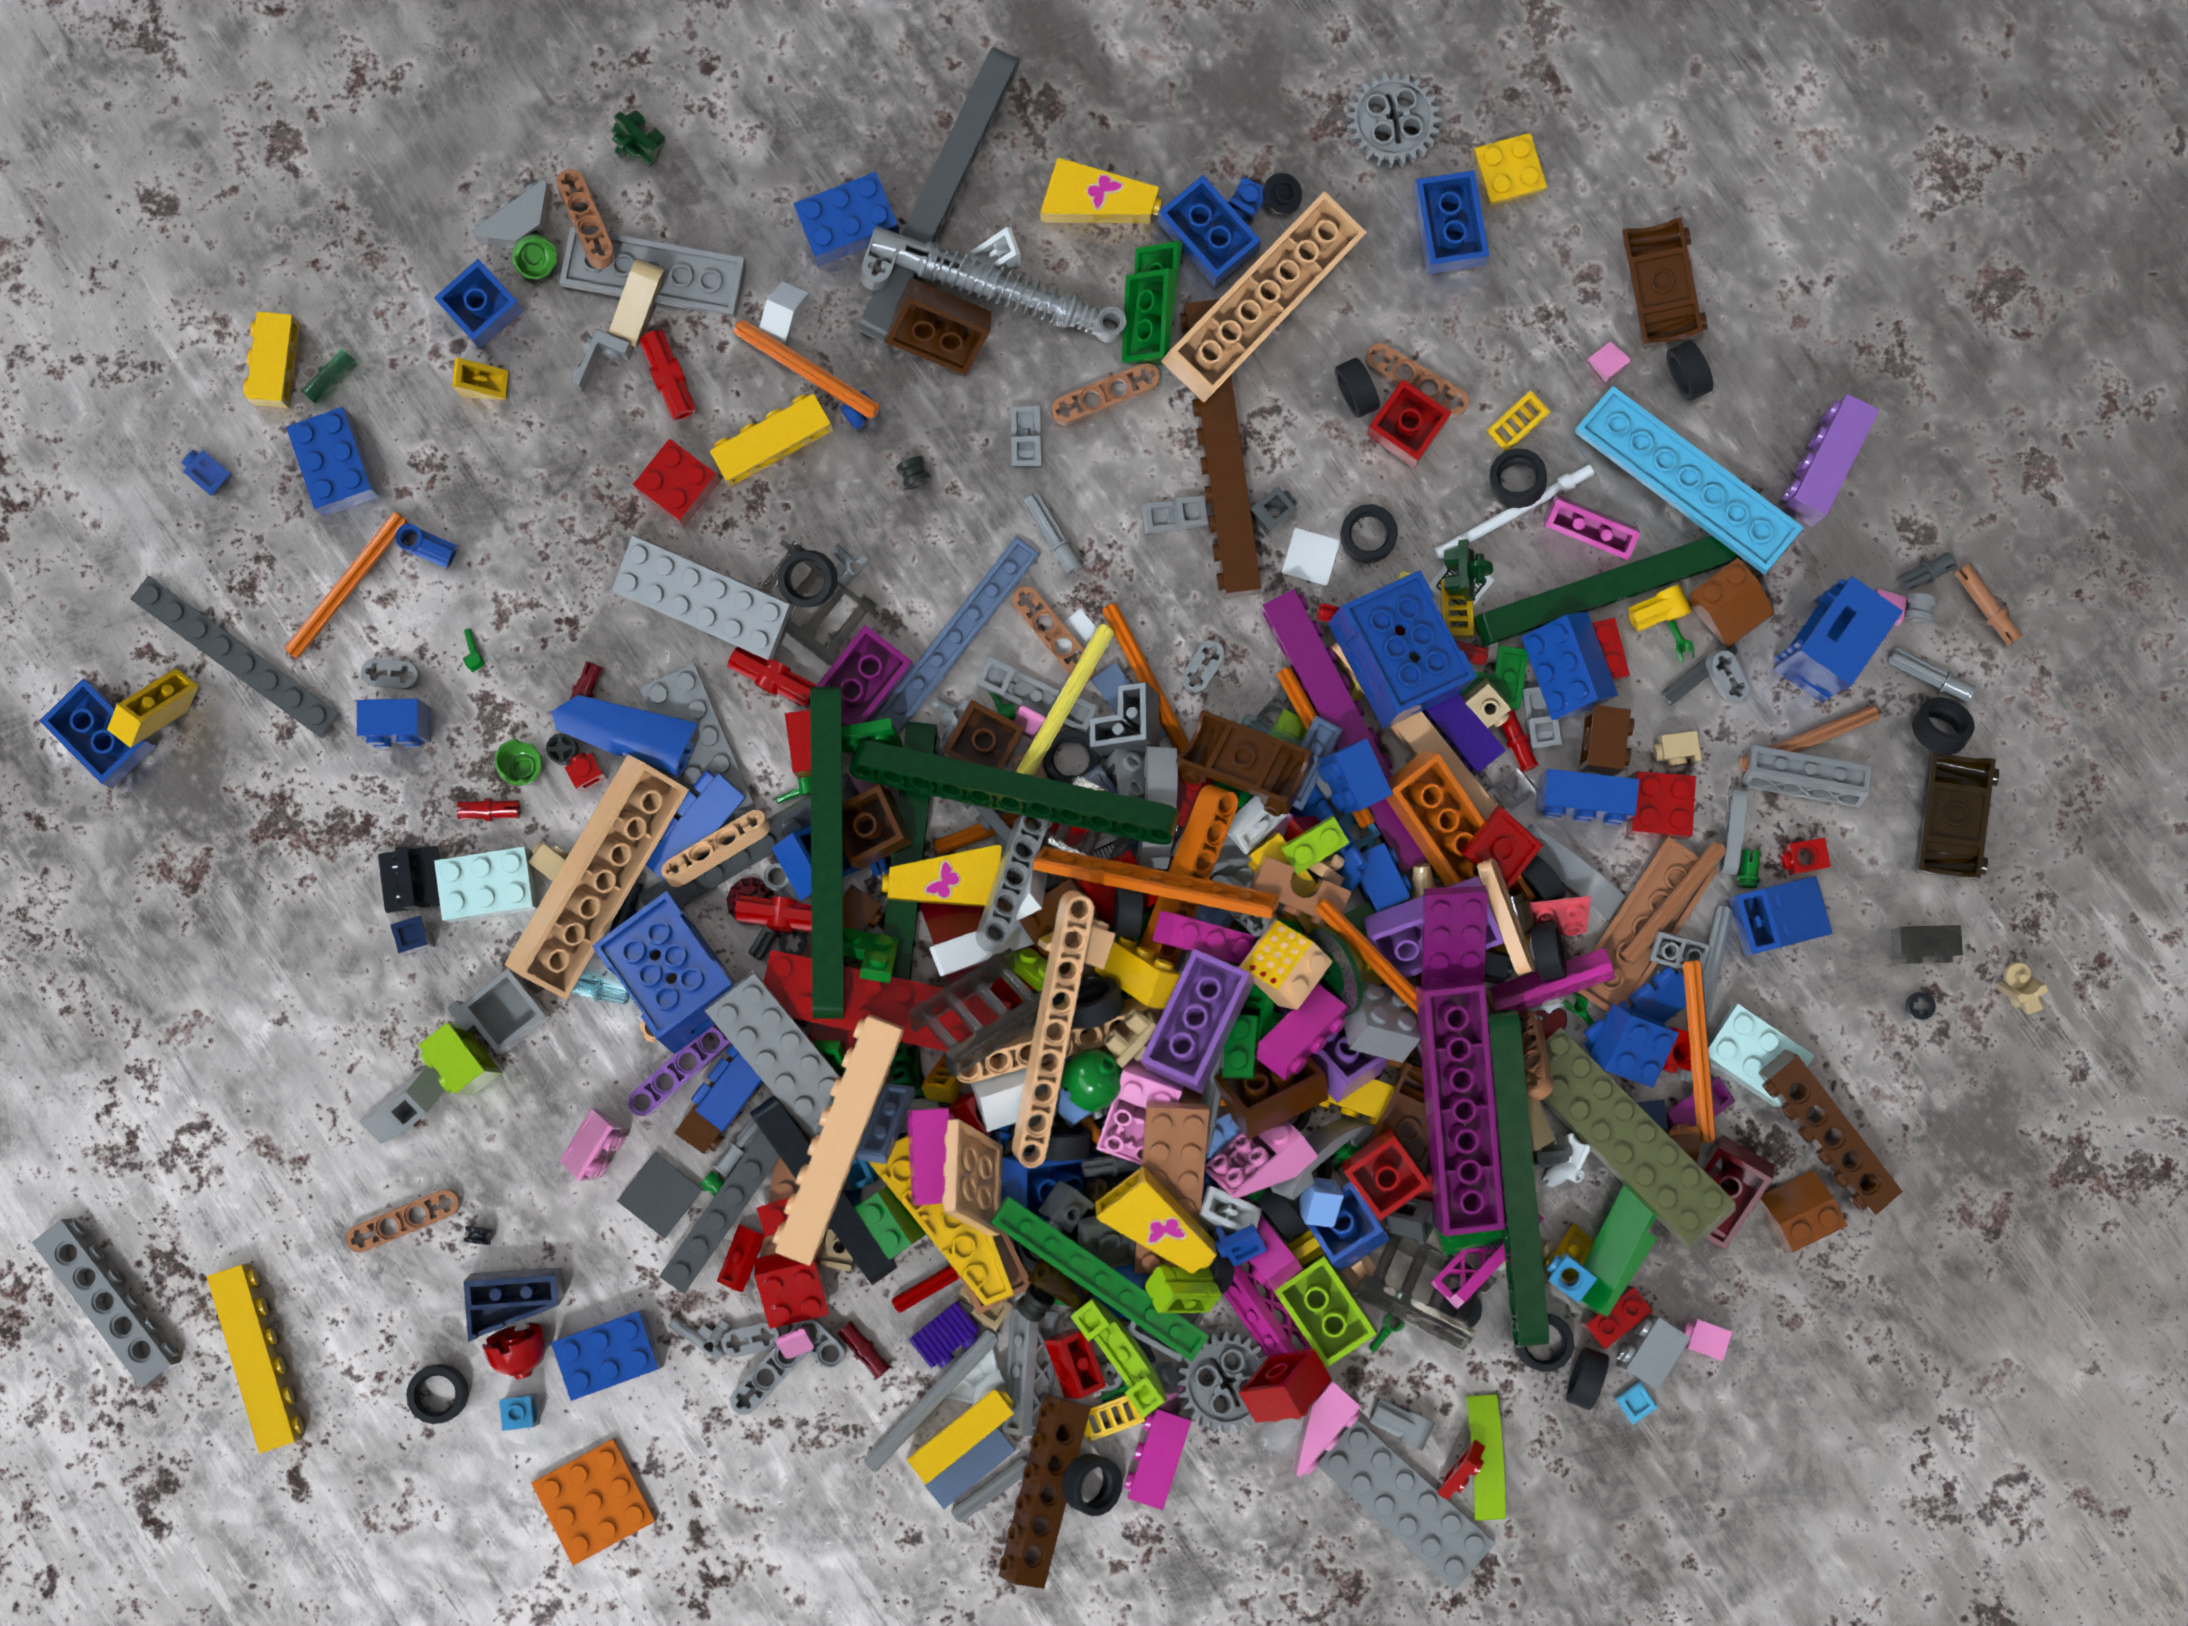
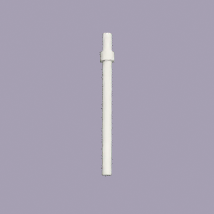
(1563, 485)

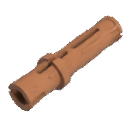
(1988, 604)

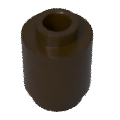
(1523, 910)

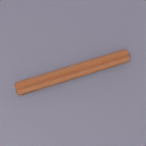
(1823, 733)
(1674, 902)

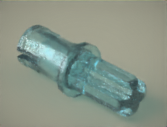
(600, 991)

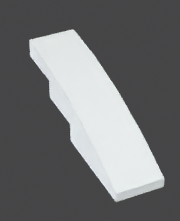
(966, 953)

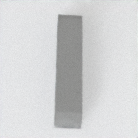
(1005, 891)

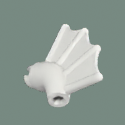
(1569, 1170)
(979, 1381)

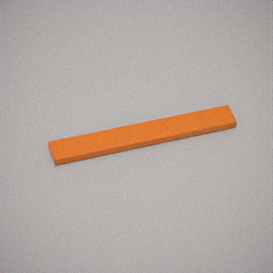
(1156, 882)

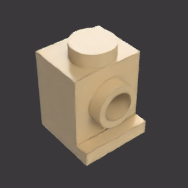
(1481, 696)
(1677, 748)
(547, 859)
(834, 1259)

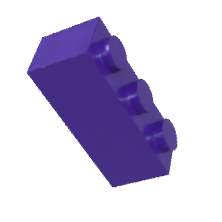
(1465, 733)

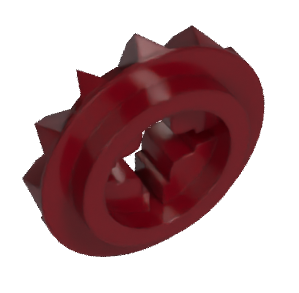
(747, 887)

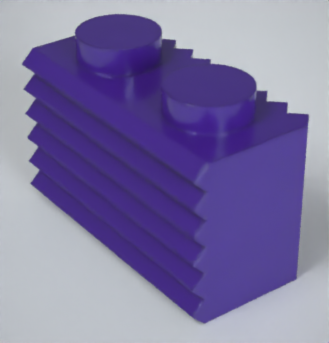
(945, 1334)

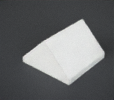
(1000, 1098)

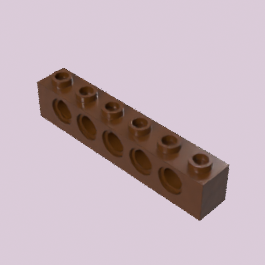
(1879, 1186)
(1049, 1506)

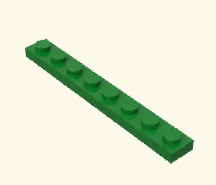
(1097, 1278)

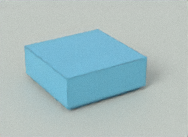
(1636, 1402)

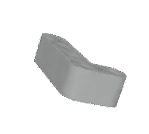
(781, 1368)

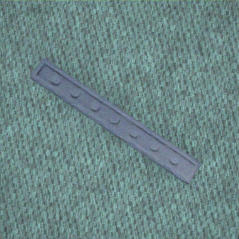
(958, 634)

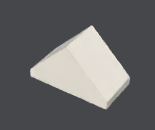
(999, 249)
(783, 311)
(1229, 1213)

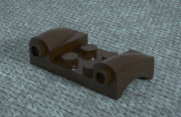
(1957, 816)
(1053, 1280)

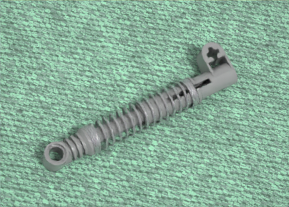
(985, 280)

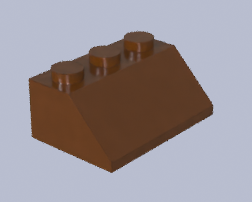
(938, 326)
(1043, 921)
(1269, 1099)

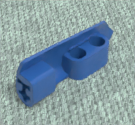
(625, 731)

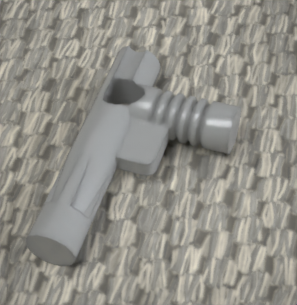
(843, 569)
(948, 720)
(703, 1336)

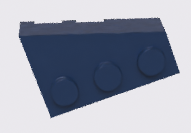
(509, 1296)

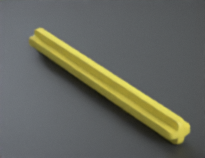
(1065, 700)

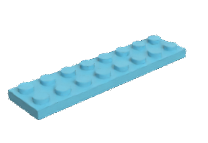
(1689, 480)

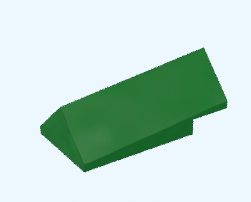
(1150, 303)
(1618, 1252)

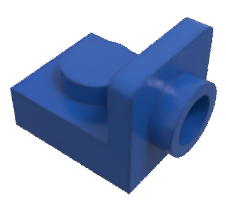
(1247, 199)
(204, 470)
(1240, 1245)

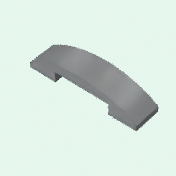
(1026, 691)
(1160, 787)
(1579, 875)
(1325, 1142)

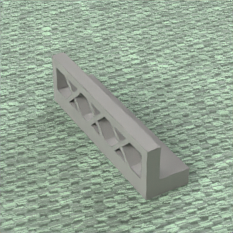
(1807, 774)
(1024, 1371)

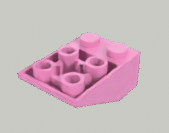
(1126, 1118)
(592, 1146)
(1261, 1161)
(1322, 1424)

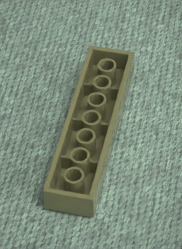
(1633, 1145)

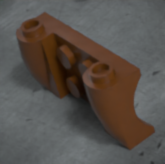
(1663, 283)
(1246, 762)
(1406, 1113)

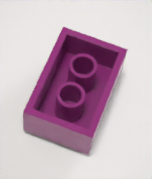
(867, 675)

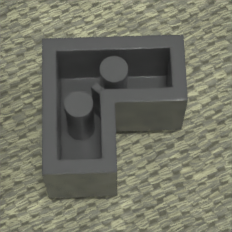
(1133, 726)

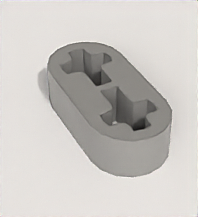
(391, 667)
(1209, 670)
(1733, 672)
(751, 1347)

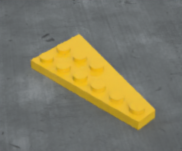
(965, 1248)

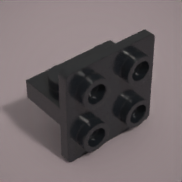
(409, 878)

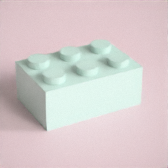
(486, 884)
(1746, 1045)

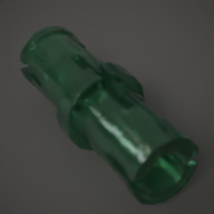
(328, 375)

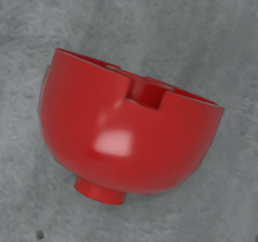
(516, 1351)

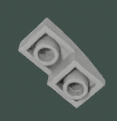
(1675, 950)

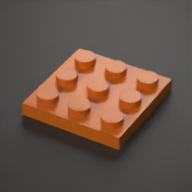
(593, 1501)

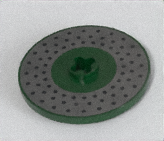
(1343, 975)

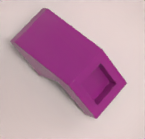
(1684, 1110)

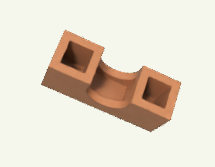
(1275, 878)

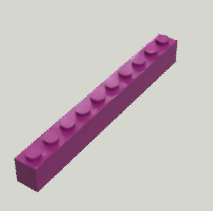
(1331, 701)

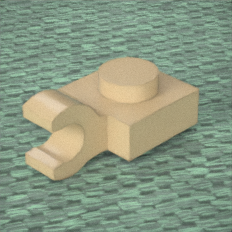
(991, 1318)

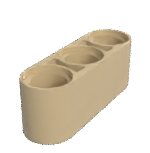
(636, 302)

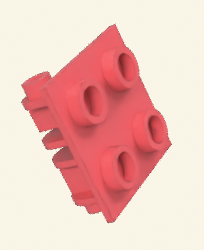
(1569, 914)

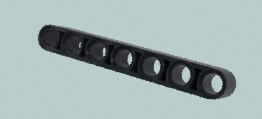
(845, 1222)

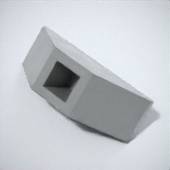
(516, 218)
(404, 1105)

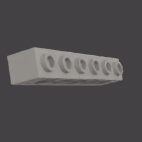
(53, 1248)

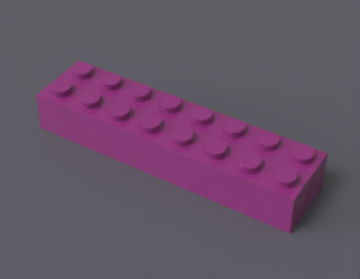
(1460, 1107)

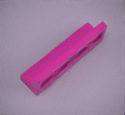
(1532, 991)
(1478, 1276)
(1258, 1314)

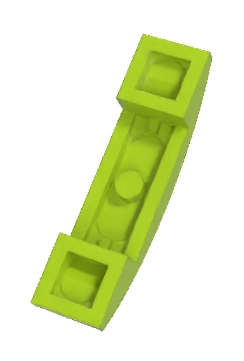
(1124, 1353)
(1489, 1483)

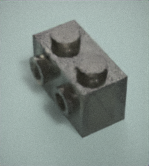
(1921, 942)

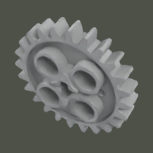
(1418, 115)
(1201, 1397)

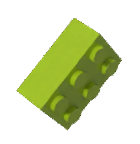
(458, 1060)
(1326, 1310)

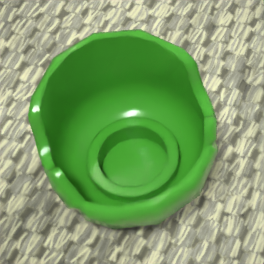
(534, 256)
(518, 762)

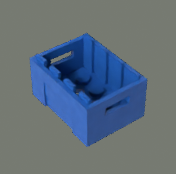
(1837, 639)
(1381, 657)
(674, 1010)

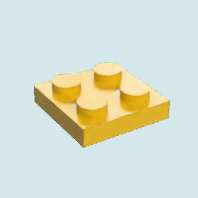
(1509, 169)

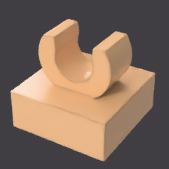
(1327, 868)
(1358, 1270)

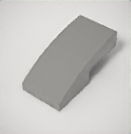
(1025, 435)
(1174, 515)
(1540, 727)

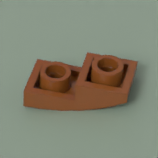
(1687, 1138)

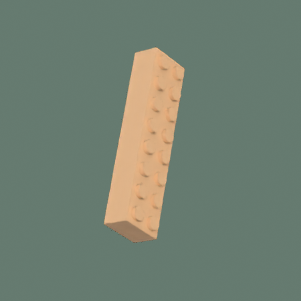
(1263, 297)
(596, 877)
(839, 1140)

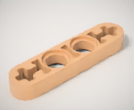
(716, 849)
(1506, 917)

